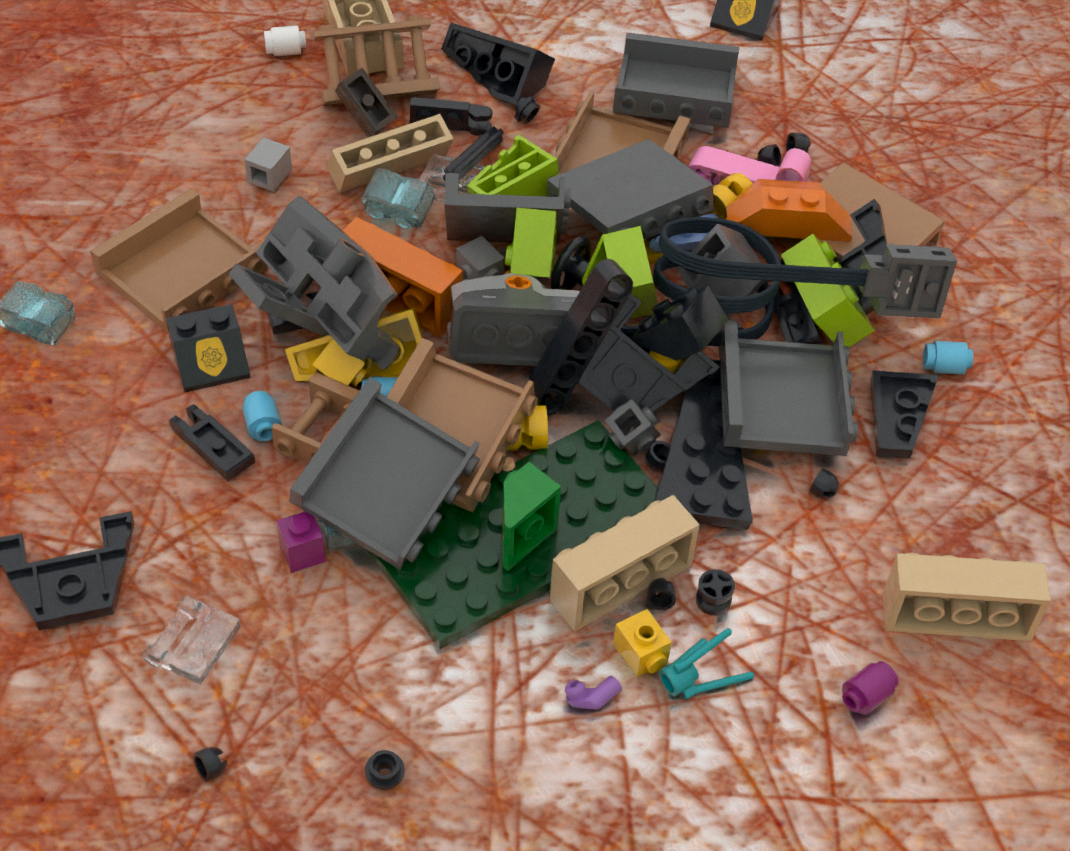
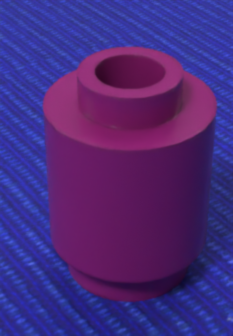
(869, 687)

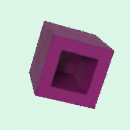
(301, 541)

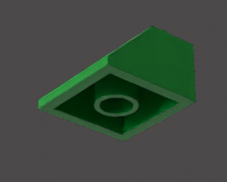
(528, 512)

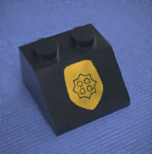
(745, 17)
(208, 348)

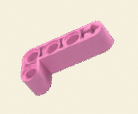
(720, 164)

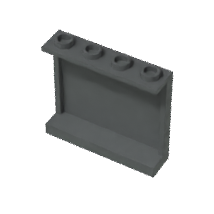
(676, 79)
(635, 189)
(495, 215)
(786, 395)
(383, 476)

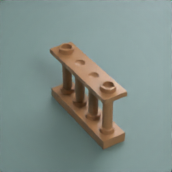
(393, 85)
(324, 395)

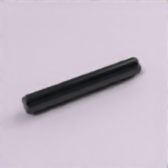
(475, 152)

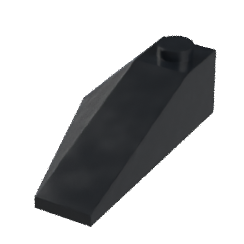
(498, 64)

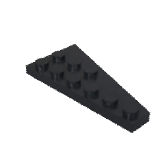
(698, 466)

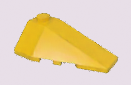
(400, 326)

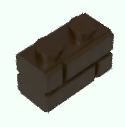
(365, 103)

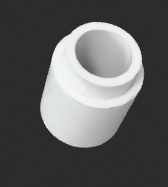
(284, 40)

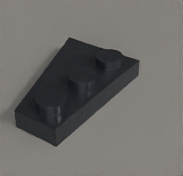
(899, 410)

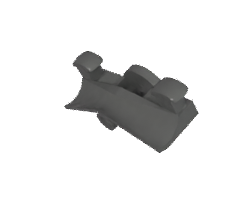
(352, 290)

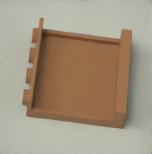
(601, 132)
(902, 219)
(174, 260)
(468, 408)

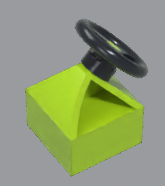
(622, 246)

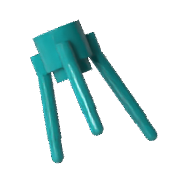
(681, 674)

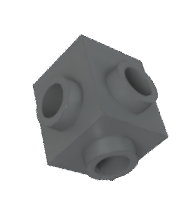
(633, 427)

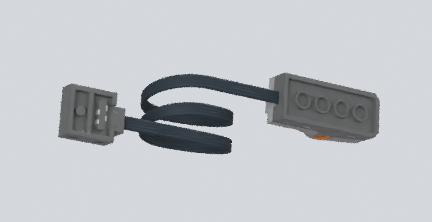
(515, 316)

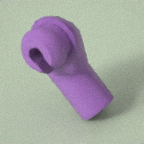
(592, 698)

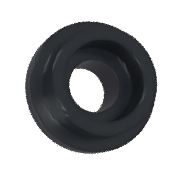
(526, 109)
(384, 760)

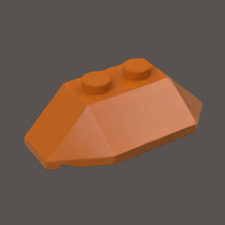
(791, 211)

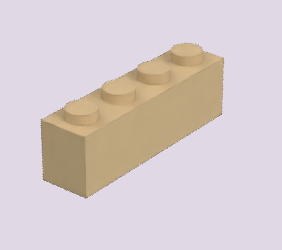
(392, 150)

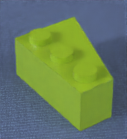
(518, 172)

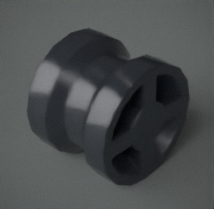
(719, 583)

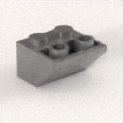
(723, 245)

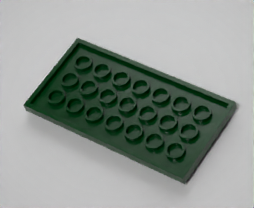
(460, 570)

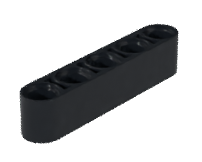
(580, 334)

